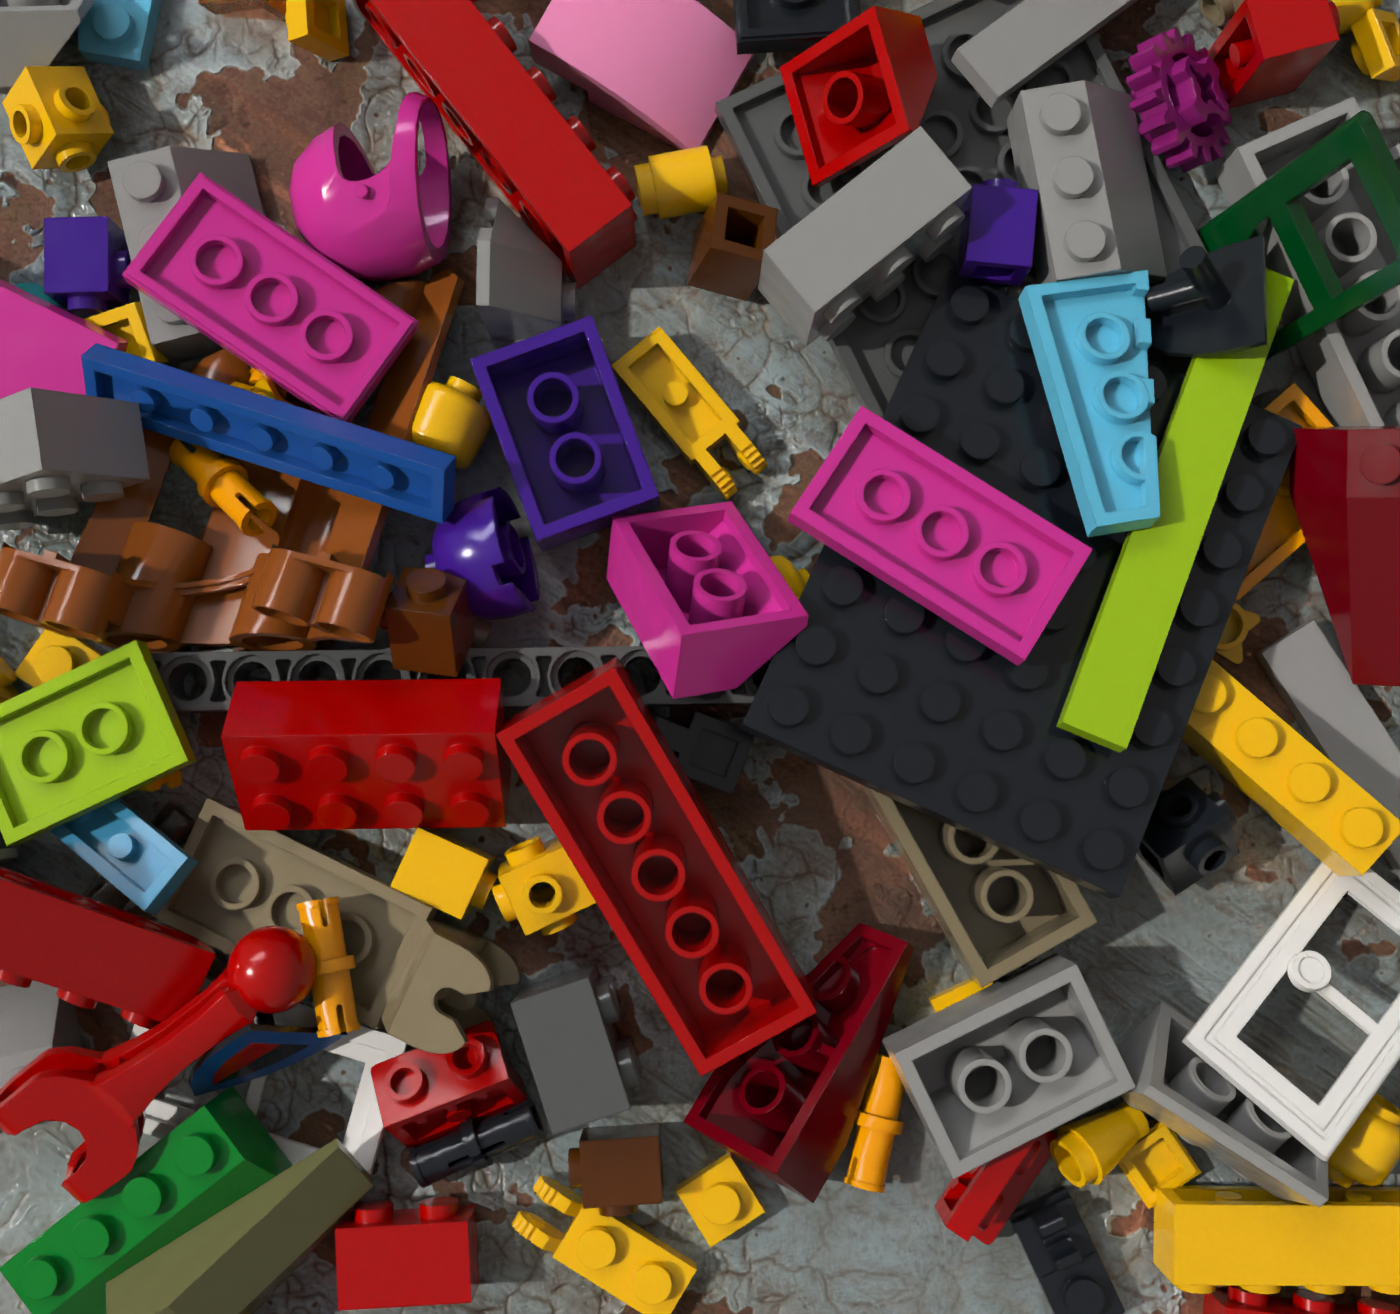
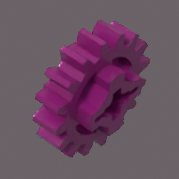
(1179, 100)

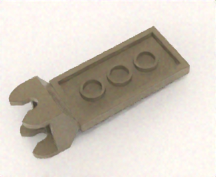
(409, 970)

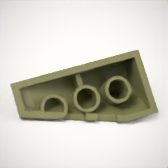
(247, 1247)

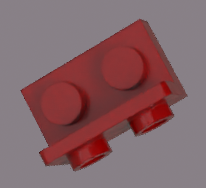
(431, 1093)
(989, 1194)

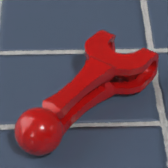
(111, 1089)

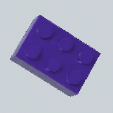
(565, 433)

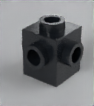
(1188, 836)

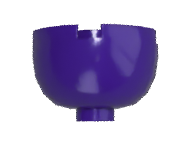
(487, 552)

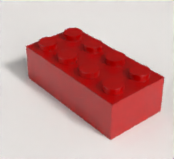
(368, 754)

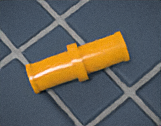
(225, 485)
(333, 985)
(876, 1127)

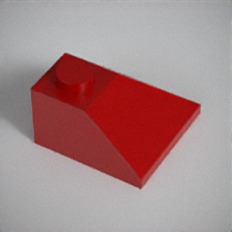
(859, 90)

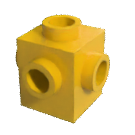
(57, 117)
(545, 908)

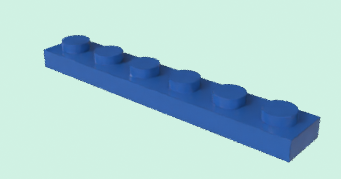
(276, 434)

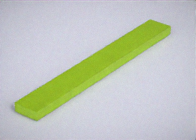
(1158, 559)

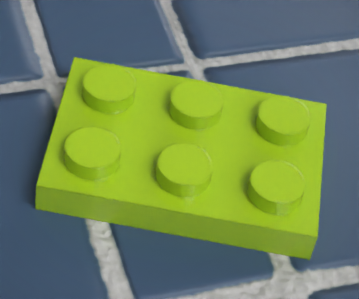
(86, 742)

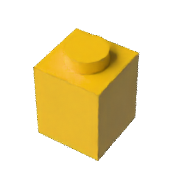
(445, 873)

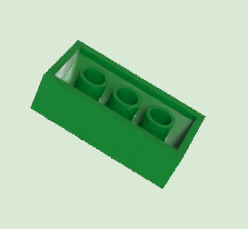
(170, 1190)

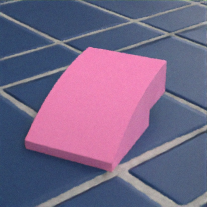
(644, 61)

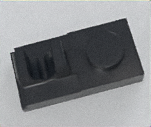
(1064, 1256)

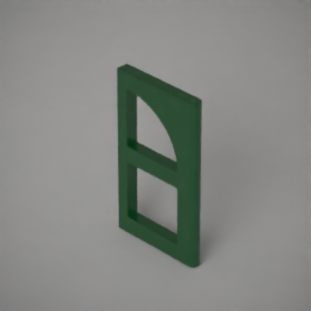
(1279, 203)

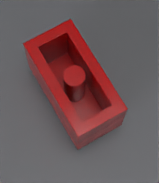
(1273, 47)
(407, 1255)

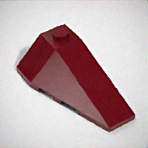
(1350, 518)
(799, 1093)

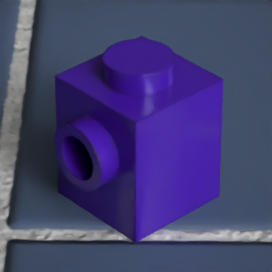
(998, 232)
(85, 264)

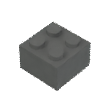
(576, 1047)

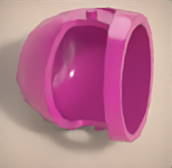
(382, 221)

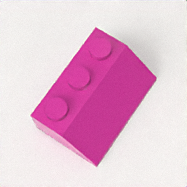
(701, 595)

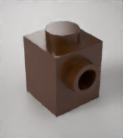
(731, 246)
(428, 622)
(618, 1168)

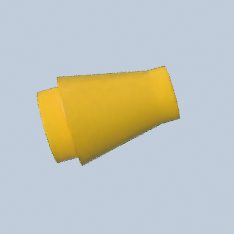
(1096, 1144)

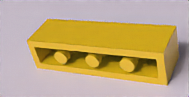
(1288, 776)
(1268, 1242)

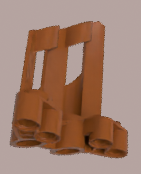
(260, 592)

